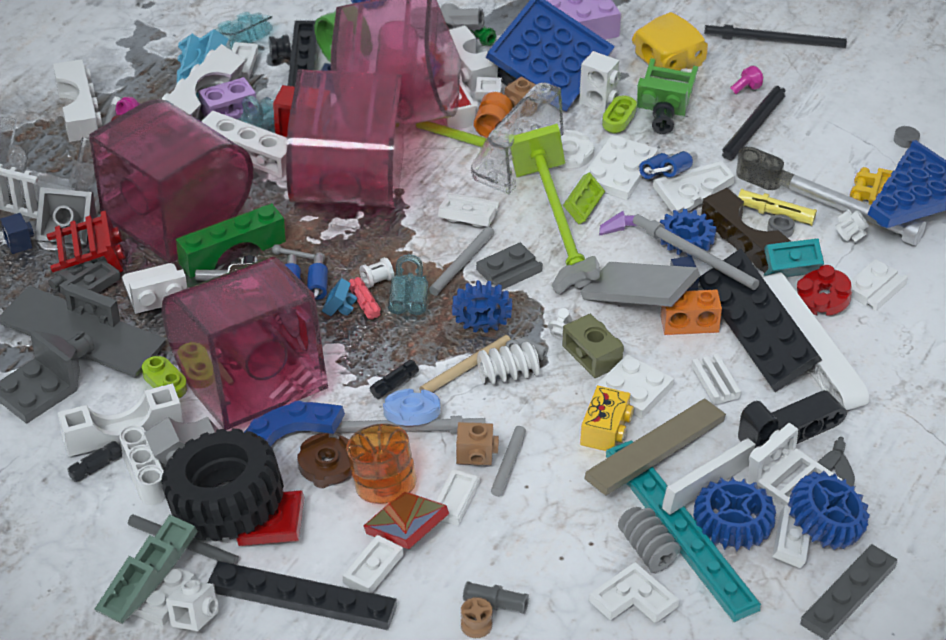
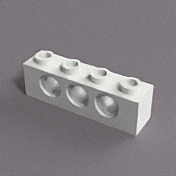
(264, 147)

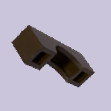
(726, 212)

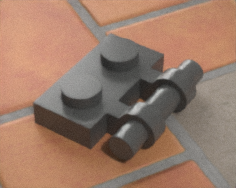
(91, 274)

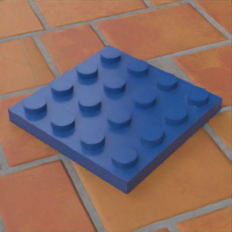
(547, 48)

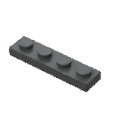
(848, 592)

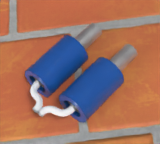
(669, 165)
(317, 275)

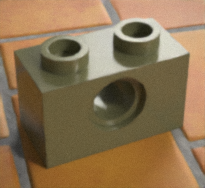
(592, 345)

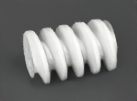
(508, 361)

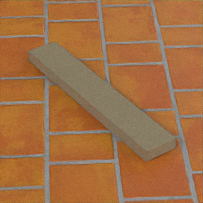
(654, 447)

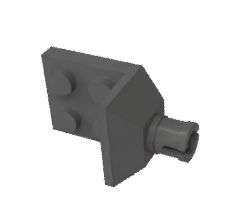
(47, 377)

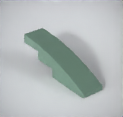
(147, 570)

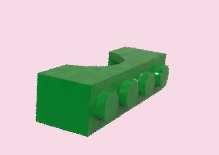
(204, 247)

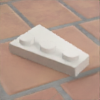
(693, 185)

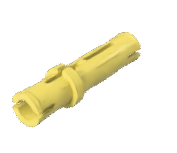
(765, 203)

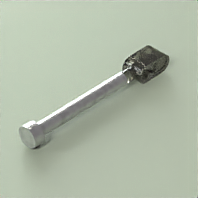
(768, 173)

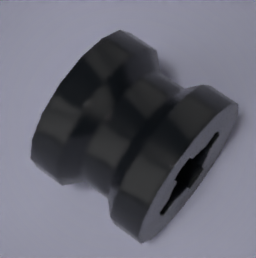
(279, 47)

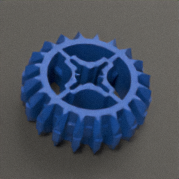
(828, 510)
(734, 522)

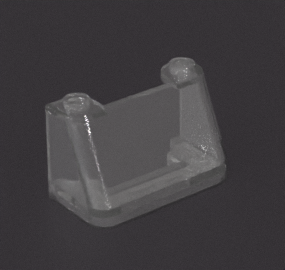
(535, 110)

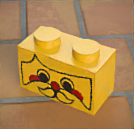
(606, 418)

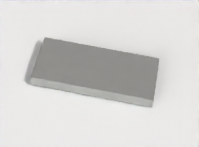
(640, 283)

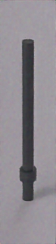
(729, 31)

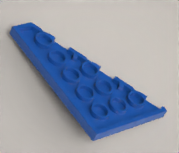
(913, 189)

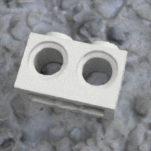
(599, 81)

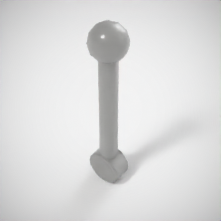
(277, 249)

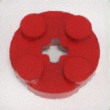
(825, 279)

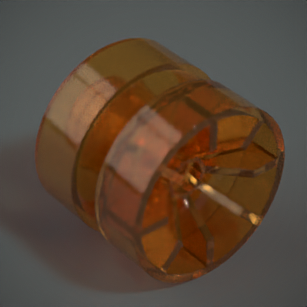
(381, 463)

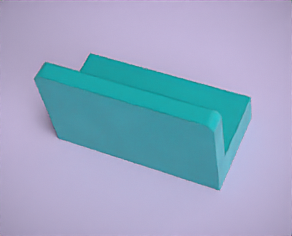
(794, 257)

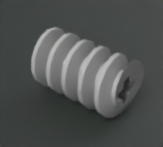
(649, 538)

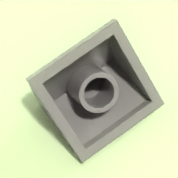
(60, 208)

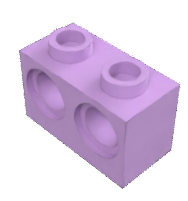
(226, 98)

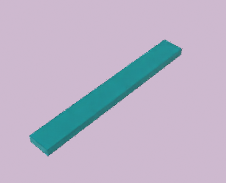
(695, 546)

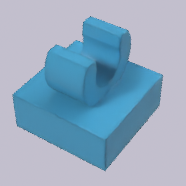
(339, 299)

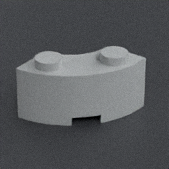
(171, 435)

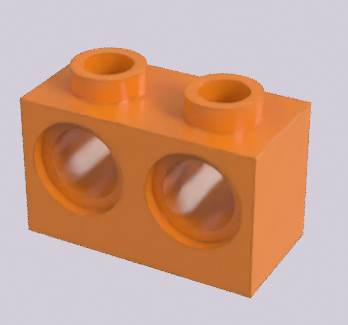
(693, 313)

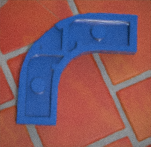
(297, 417)

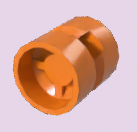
(491, 112)

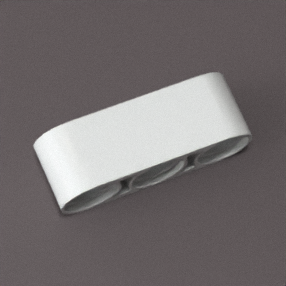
(142, 465)

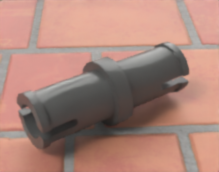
(497, 597)

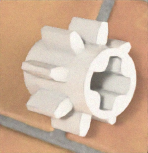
(851, 225)

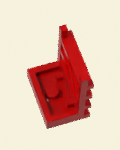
(102, 238)

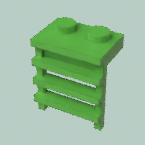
(656, 90)

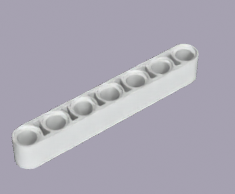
(834, 370)

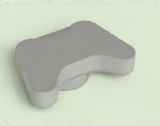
(577, 274)

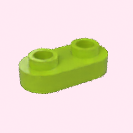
(619, 114)
(160, 372)

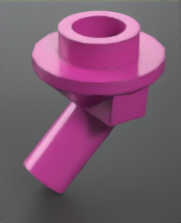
(750, 76)

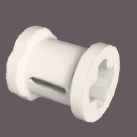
(376, 272)

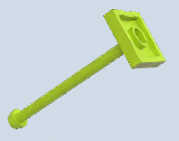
(537, 152)

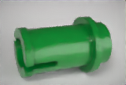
(485, 35)

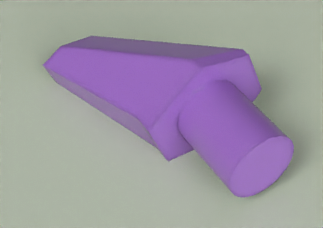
(616, 223)

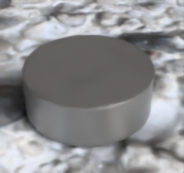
(905, 135)
(782, 223)

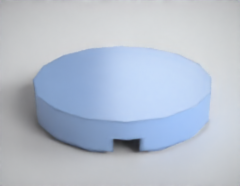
(411, 408)

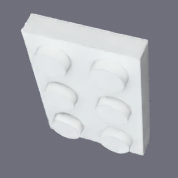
(618, 165)

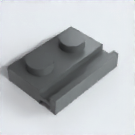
(509, 266)

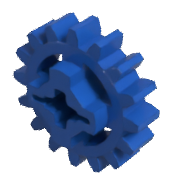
(691, 228)
(482, 306)

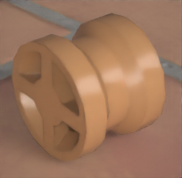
(482, 612)

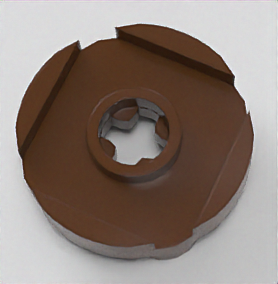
(324, 472)

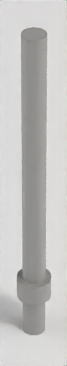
(658, 231)
(435, 425)

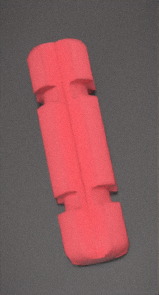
(364, 298)

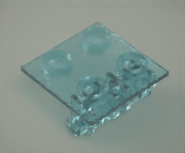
(246, 28)

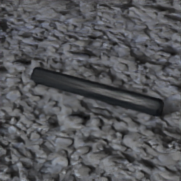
(753, 123)

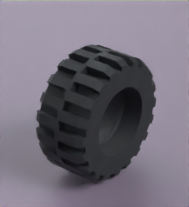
(220, 458)

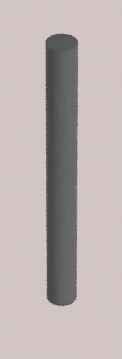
(195, 545)

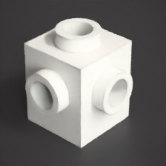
(192, 605)

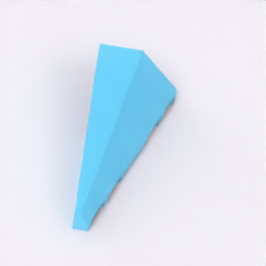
(195, 50)

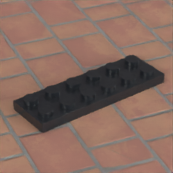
(761, 324)

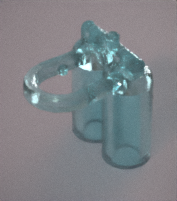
(260, 114)
(410, 290)

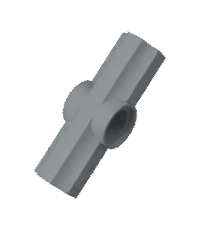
(455, 17)

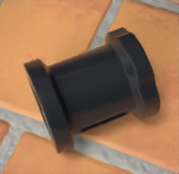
(667, 122)

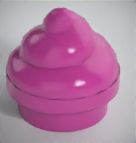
(125, 105)

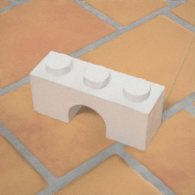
(472, 63)

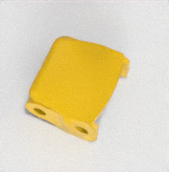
(670, 42)

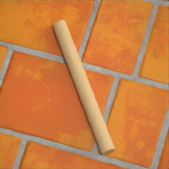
(461, 367)

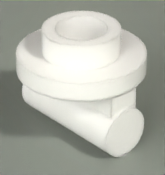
(557, 326)

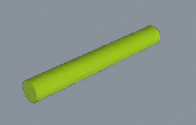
(452, 133)

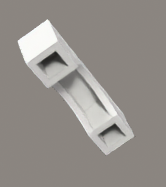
(217, 68)
(76, 84)
(88, 431)

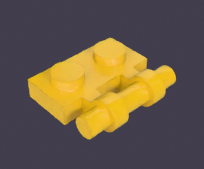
(865, 178)

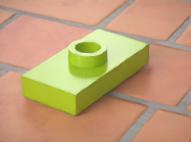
(584, 198)

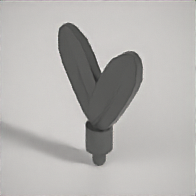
(837, 460)

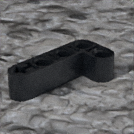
(810, 415)

